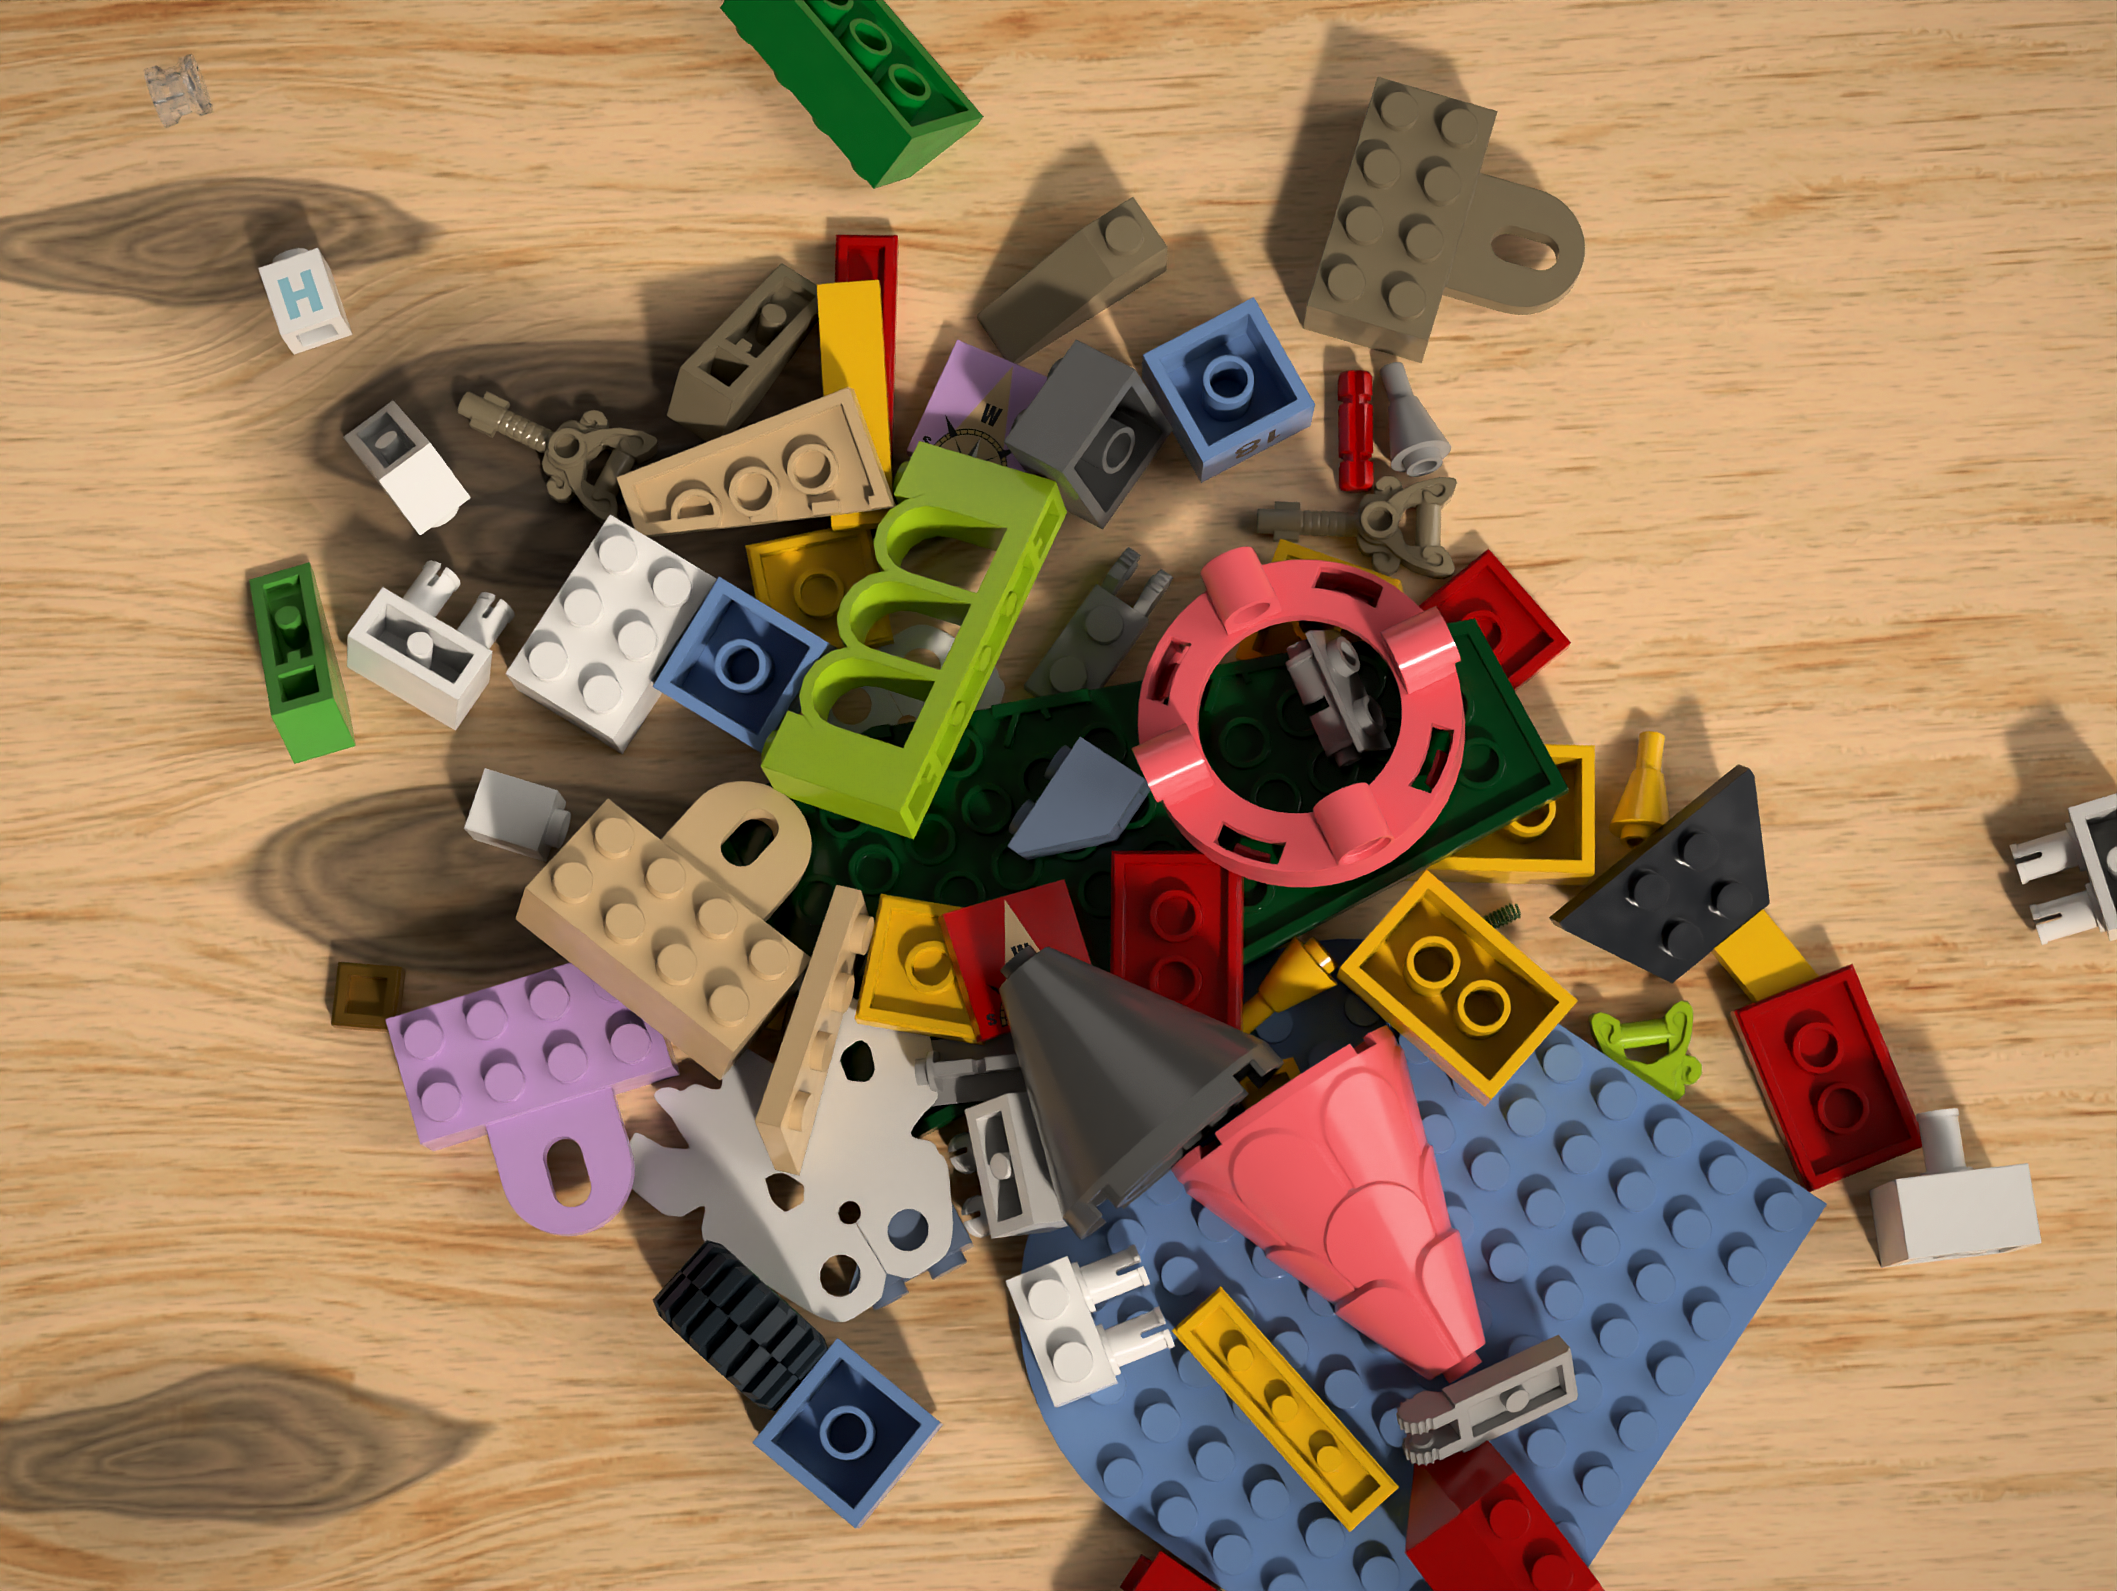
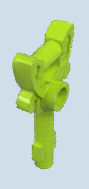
(1674, 1028)

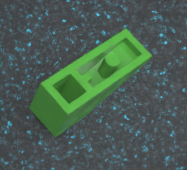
(300, 664)

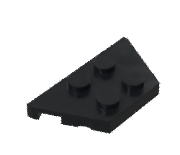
(1680, 885)

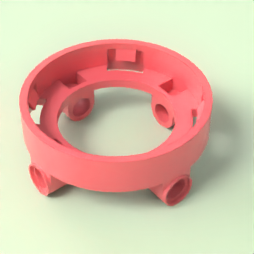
(1354, 826)

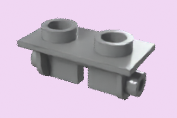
(1328, 668)
(970, 1071)

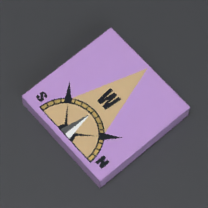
(977, 405)

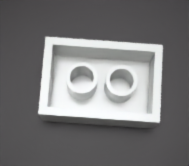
(611, 634)

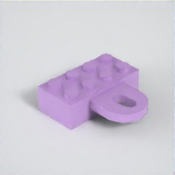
(529, 1070)

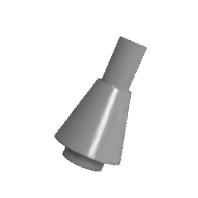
(1414, 437)

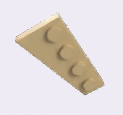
(773, 471)
(811, 1035)

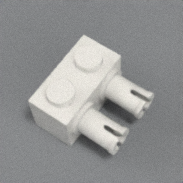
(421, 657)
(2085, 843)
(1010, 1168)
(1058, 1321)

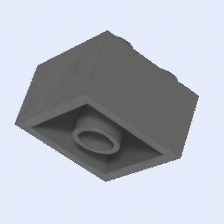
(1090, 432)

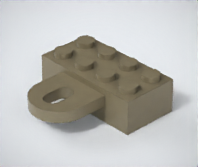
(1423, 224)

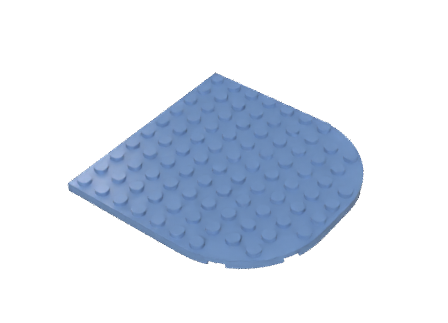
(1578, 1217)

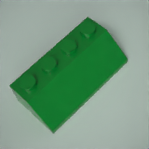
(859, 80)

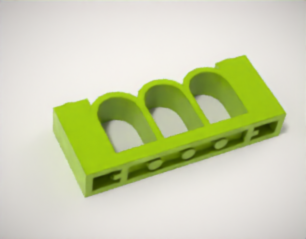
(935, 496)

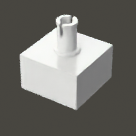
(1951, 1206)

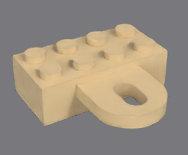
(676, 922)

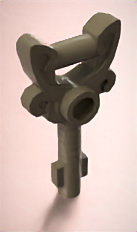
(568, 450)
(1377, 525)

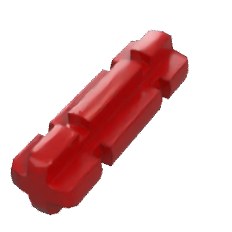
(1355, 431)

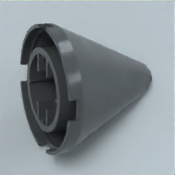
(1119, 1078)

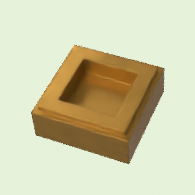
(367, 996)

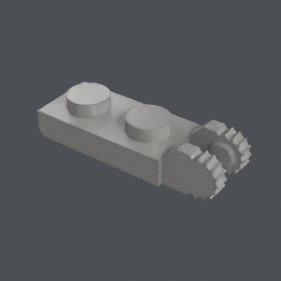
(1098, 633)
(1488, 1402)

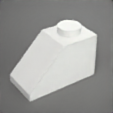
(407, 468)

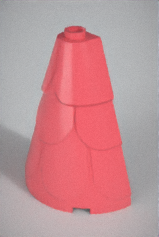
(1350, 1203)

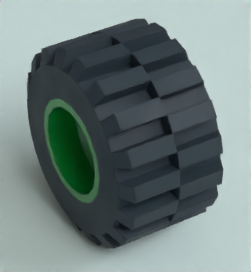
(740, 1325)

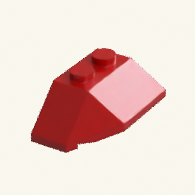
(1485, 1530)

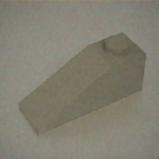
(1076, 282)
(744, 356)

